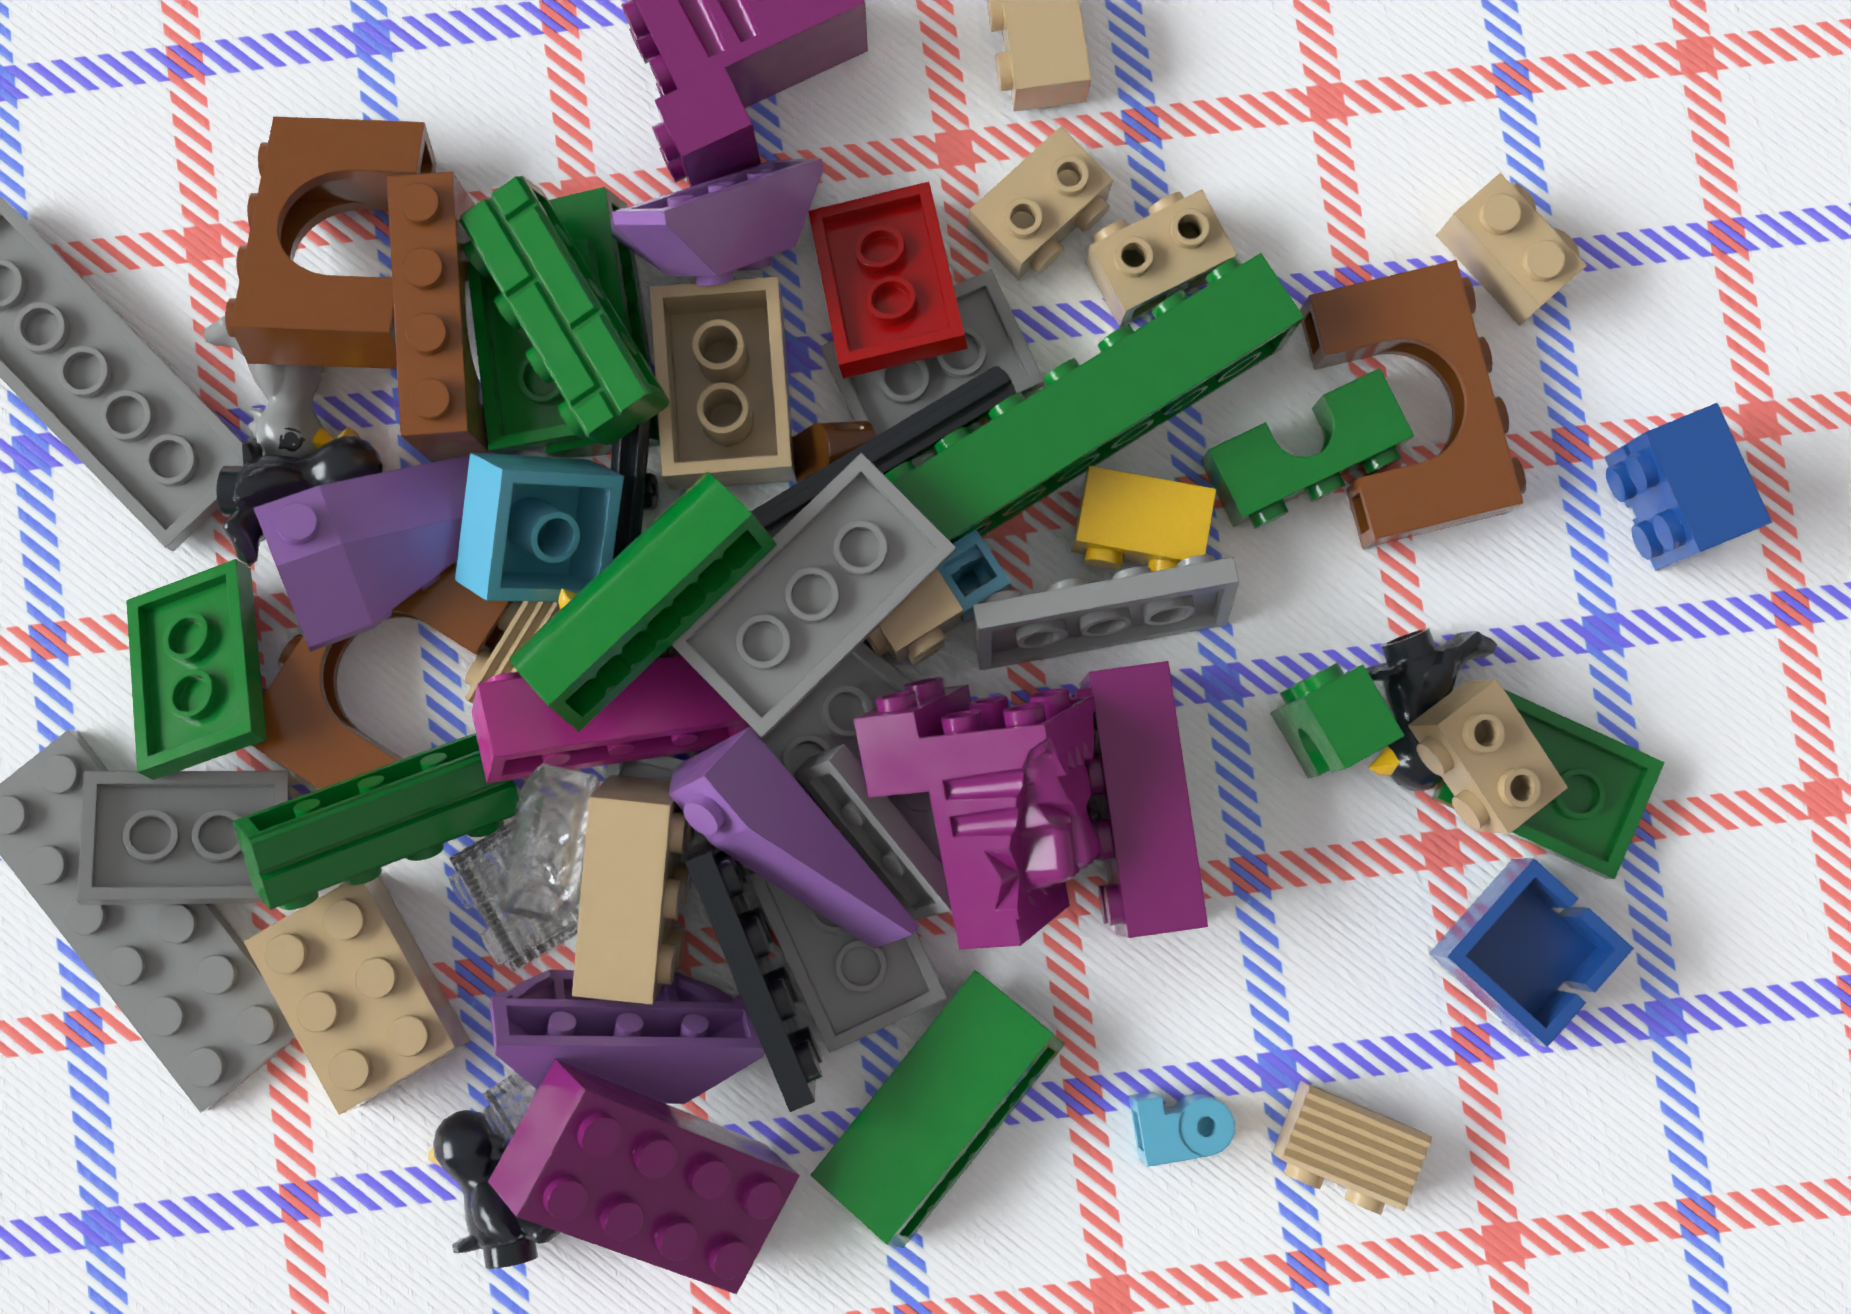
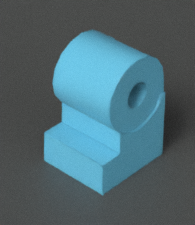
(973, 573)
(1187, 1131)

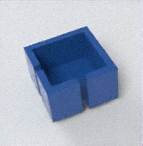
(1685, 487)
(1520, 951)

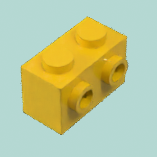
(1140, 520)

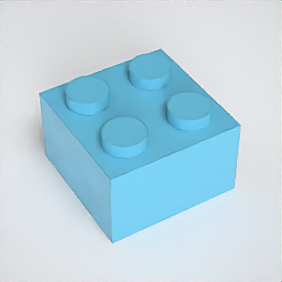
(535, 526)

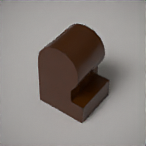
(826, 443)

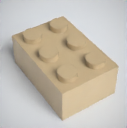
(725, 381)
(631, 891)
(357, 992)

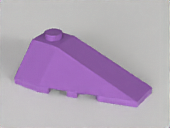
(365, 544)
(771, 825)

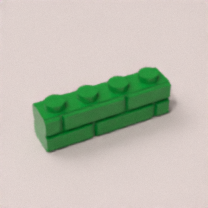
(562, 312)
(371, 822)

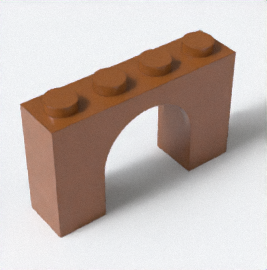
(308, 175)
(1431, 321)
(435, 367)
(302, 705)

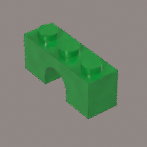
(1358, 428)
(1335, 720)

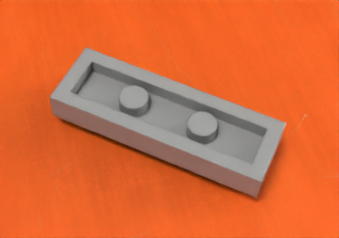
(877, 831)

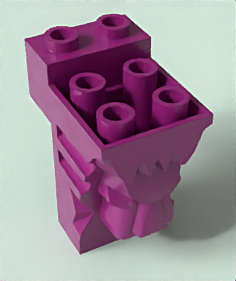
(727, 56)
(1002, 795)

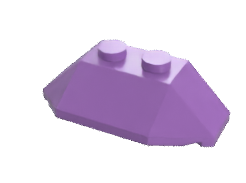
(722, 222)
(662, 1050)

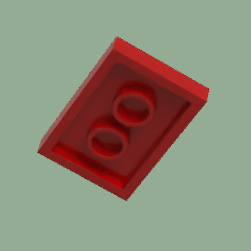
(886, 280)

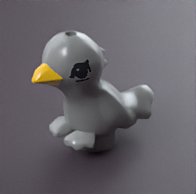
(289, 420)

